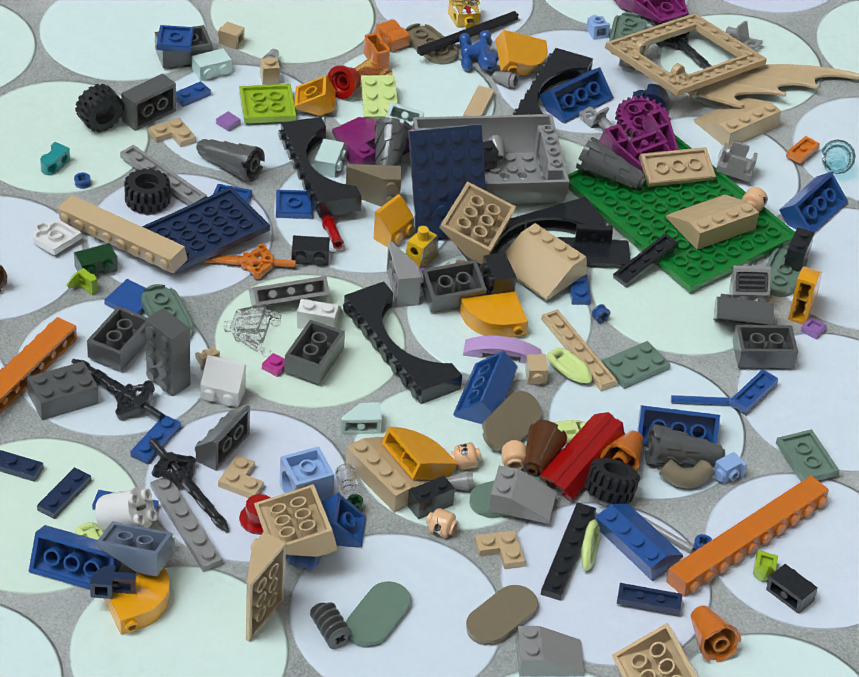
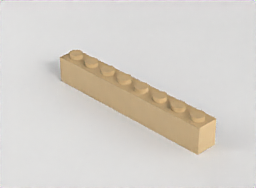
(122, 234)

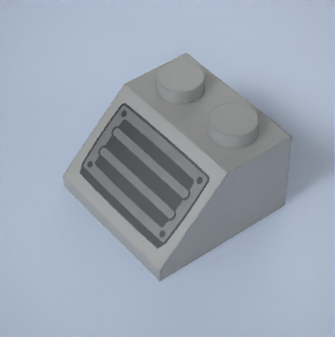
(750, 282)

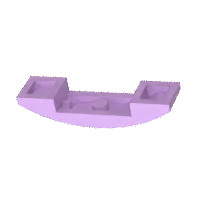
(494, 344)

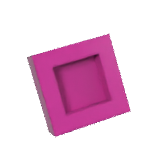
(274, 364)

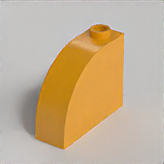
(520, 52)
(805, 294)
(495, 315)
(418, 454)
(143, 607)

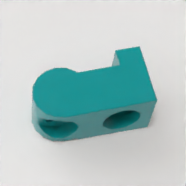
(55, 159)

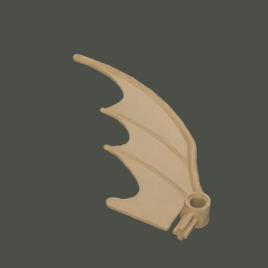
(767, 80)

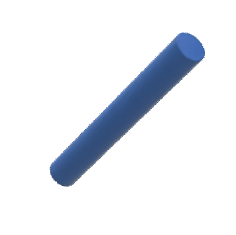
(700, 400)

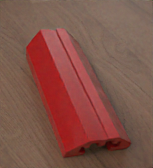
(573, 463)

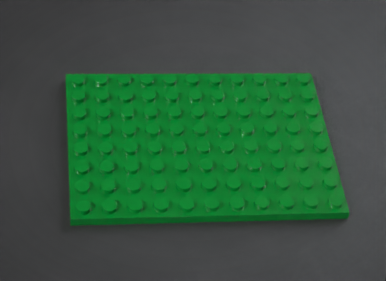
(642, 220)

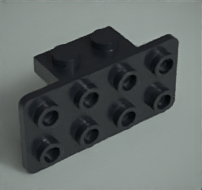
(597, 245)

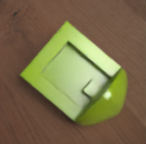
(85, 280)
(764, 565)

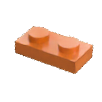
(802, 149)

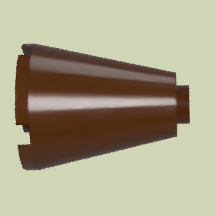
(542, 446)

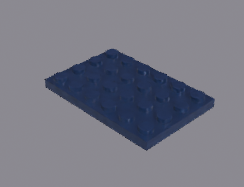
(440, 168)
(211, 226)

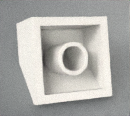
(317, 311)
(223, 381)

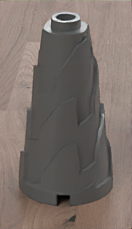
(390, 141)
(236, 158)
(604, 163)
(680, 447)

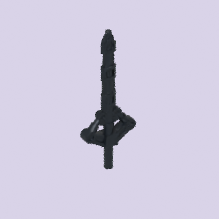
(681, 41)
(125, 394)
(184, 476)

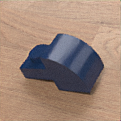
(654, 92)
(108, 581)

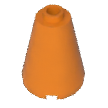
(626, 449)
(714, 634)

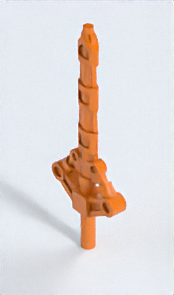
(250, 260)

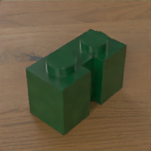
(96, 259)

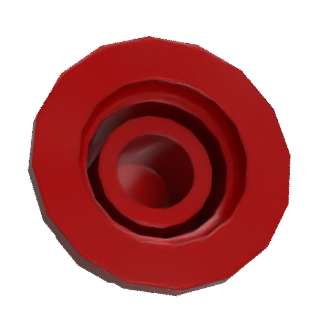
(344, 80)
(248, 516)

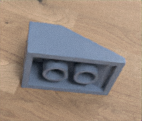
(137, 547)

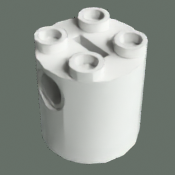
(126, 507)

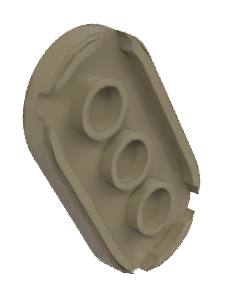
(424, 34)
(511, 420)
(501, 614)

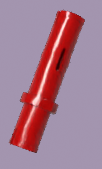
(329, 225)

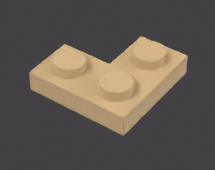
(172, 129)
(237, 478)
(501, 543)

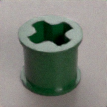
(356, 500)

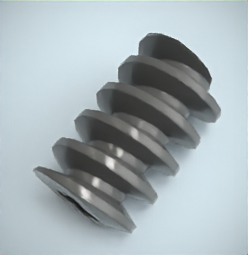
(330, 624)

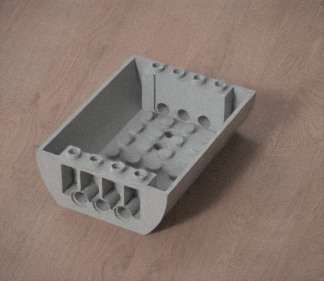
(529, 152)

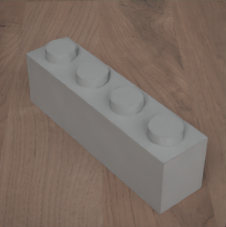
(289, 291)

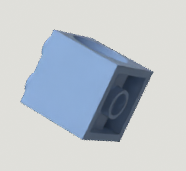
(305, 469)

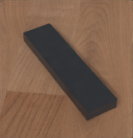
(645, 260)

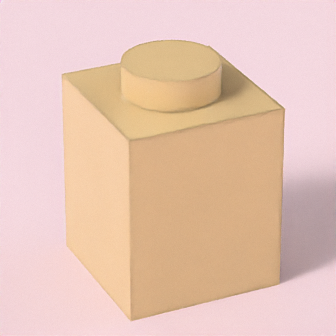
(231, 35)
(269, 71)
(536, 369)

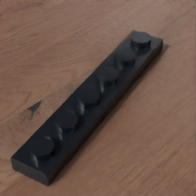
(567, 552)

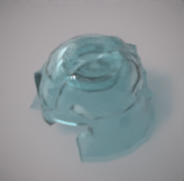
(838, 156)

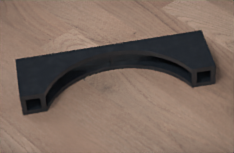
(558, 69)
(326, 195)
(554, 218)
(422, 377)

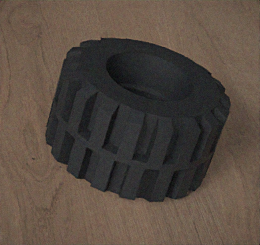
(99, 107)
(147, 191)
(612, 481)

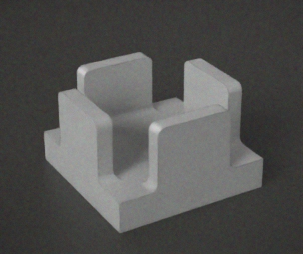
(735, 162)

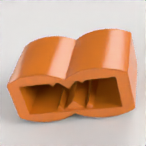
(393, 34)
(376, 49)

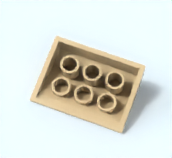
(740, 124)
(714, 220)
(477, 221)
(545, 262)
(381, 472)
(298, 521)
(264, 581)
(655, 656)

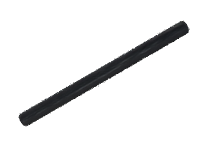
(472, 31)

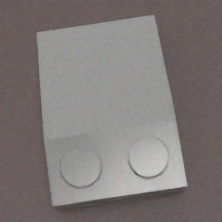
(403, 277)
(521, 496)
(547, 653)

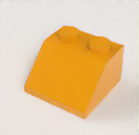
(316, 96)
(393, 222)

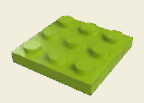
(267, 103)

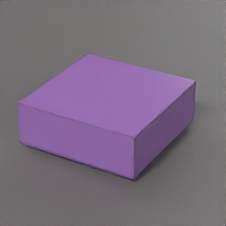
(228, 121)
(813, 328)

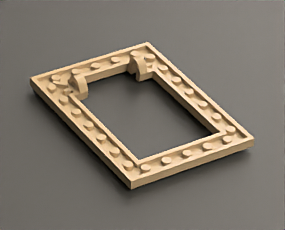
(677, 80)

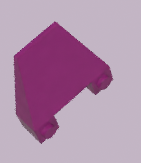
(656, 10)
(658, 138)
(360, 140)

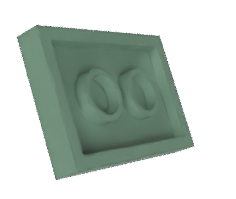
(636, 364)
(807, 455)

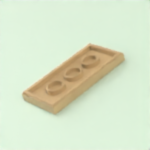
(677, 167)

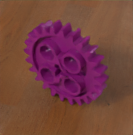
(632, 113)

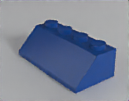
(576, 95)
(814, 203)
(486, 387)
(694, 423)
(637, 539)
(67, 556)

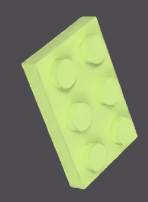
(377, 95)

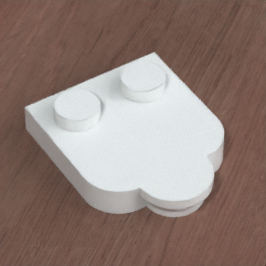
(55, 236)

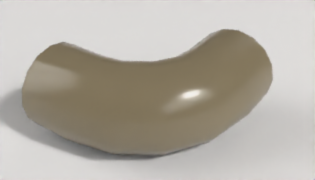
(684, 477)

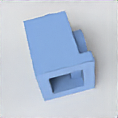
(597, 22)
(729, 468)

